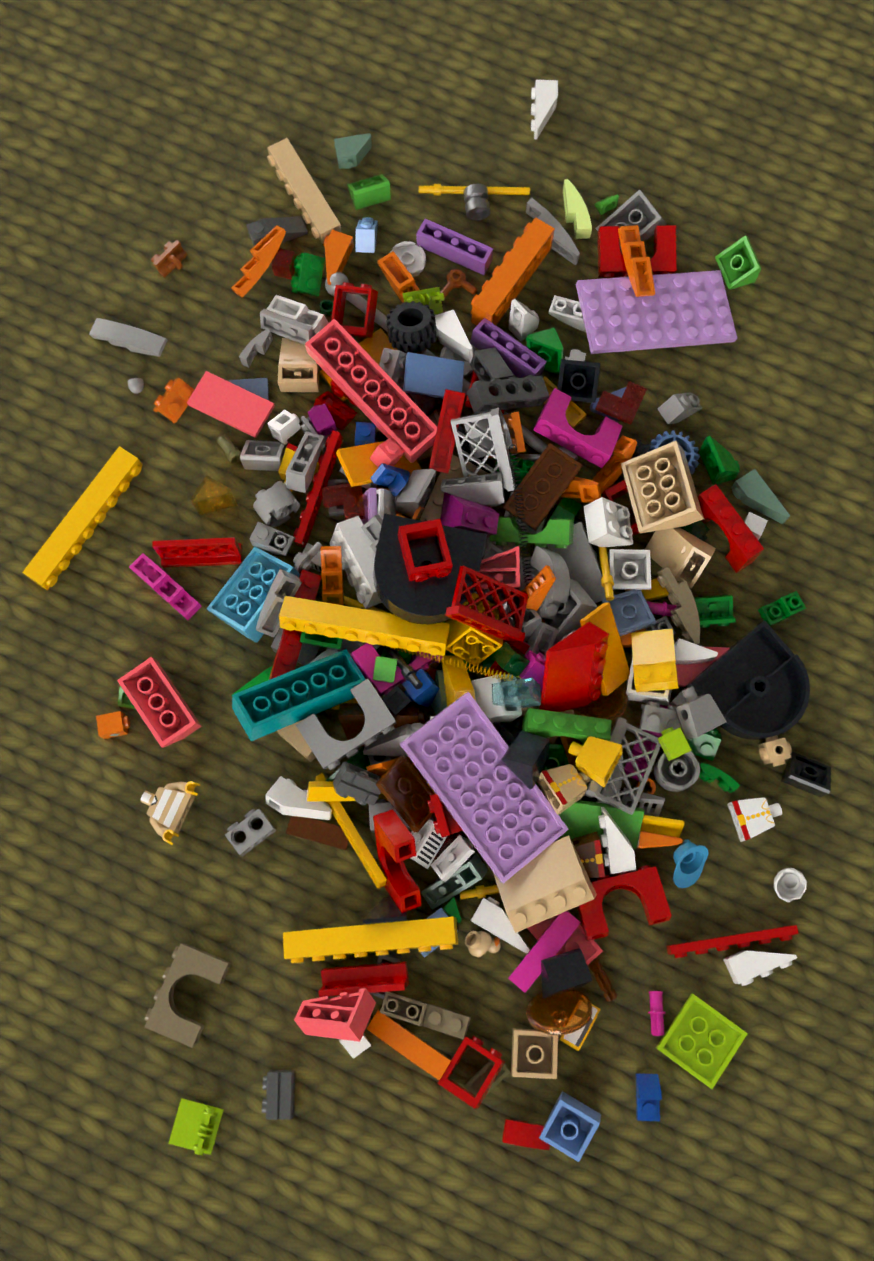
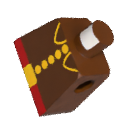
(590, 853)

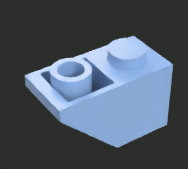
(366, 235)

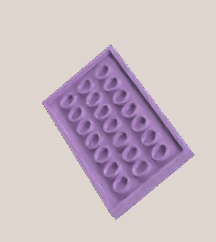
(683, 312)
(463, 765)

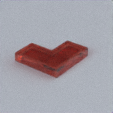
(625, 407)
(345, 495)

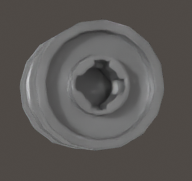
(476, 202)

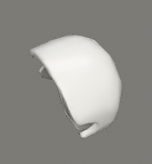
(790, 884)

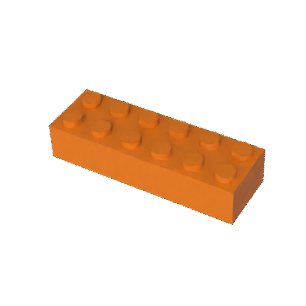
(513, 273)

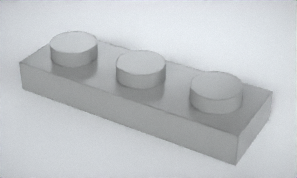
(285, 326)

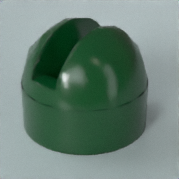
(326, 307)

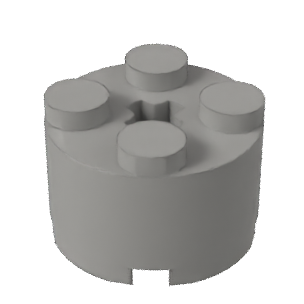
(275, 504)
(673, 782)

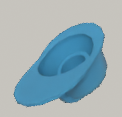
(689, 863)

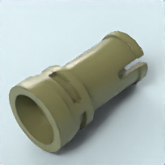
(231, 451)

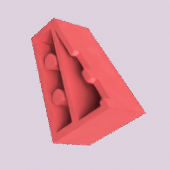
(503, 568)
(336, 1017)

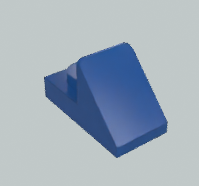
(391, 477)
(648, 1097)

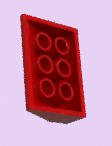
(574, 669)

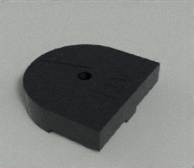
(425, 600)
(780, 680)

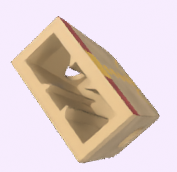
(563, 786)

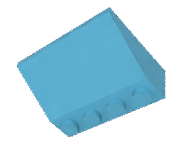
(245, 592)

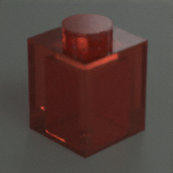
(283, 263)

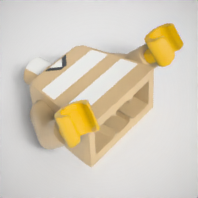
(169, 807)

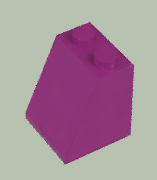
(468, 515)

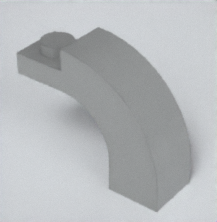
(560, 588)

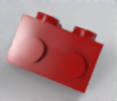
(444, 823)

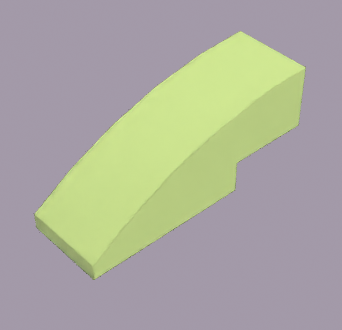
(576, 211)

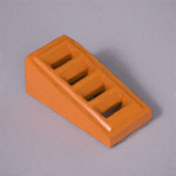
(539, 588)
(654, 840)

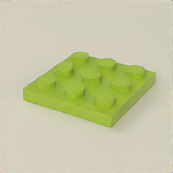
(701, 1041)

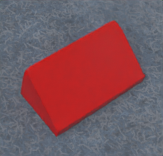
(339, 410)

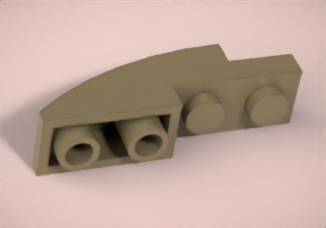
(686, 612)
(425, 1015)

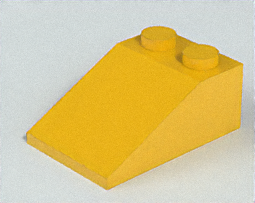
(654, 660)

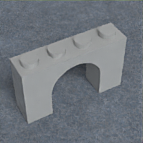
(377, 721)

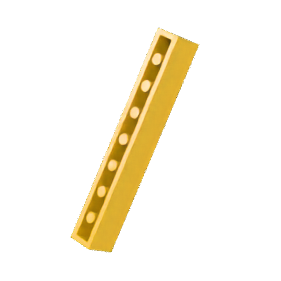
(83, 518)
(362, 626)
(370, 938)

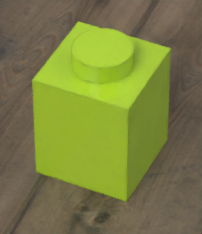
(673, 743)

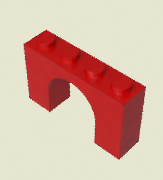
(612, 263)
(742, 542)
(393, 846)
(643, 883)

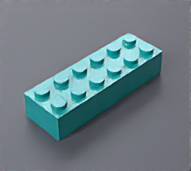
(296, 694)

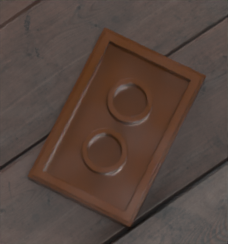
(407, 793)

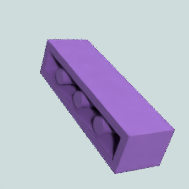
(454, 246)
(516, 355)

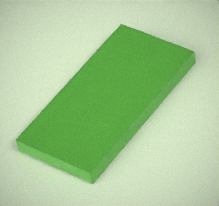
(583, 819)

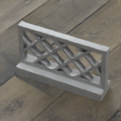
(499, 444)
(617, 736)

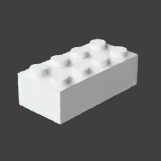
(357, 559)

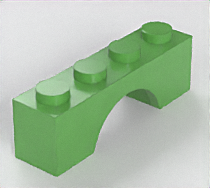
(556, 532)
(552, 723)

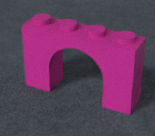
(554, 426)
(365, 661)

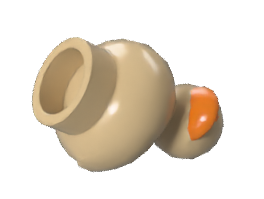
(481, 942)

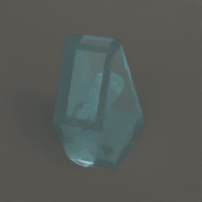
(517, 693)

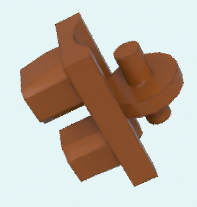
(170, 258)

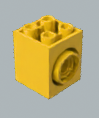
(470, 642)

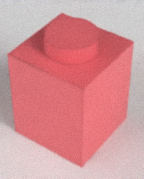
(387, 453)

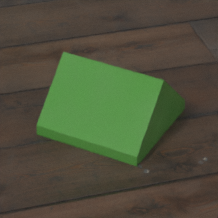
(369, 191)
(739, 264)

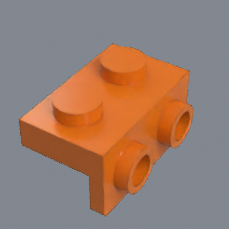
(174, 400)

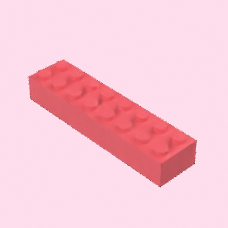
(372, 390)

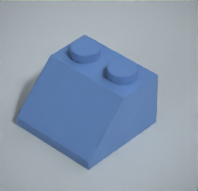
(570, 1126)

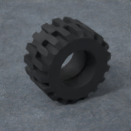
(411, 327)

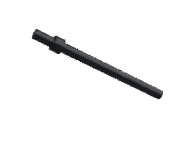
(407, 671)

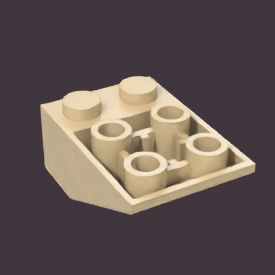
(297, 368)
(681, 553)

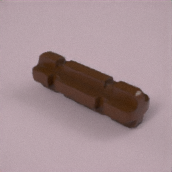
(603, 980)

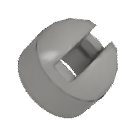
(136, 385)

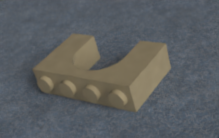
(164, 1016)

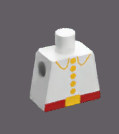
(753, 816)

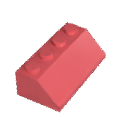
(159, 703)

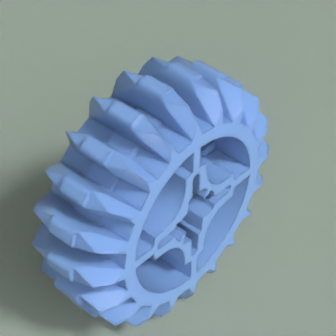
(690, 451)

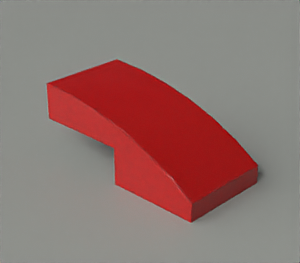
(524, 1134)

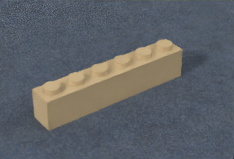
(303, 189)

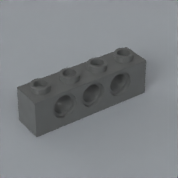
(507, 393)

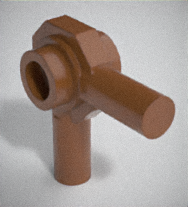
(457, 279)

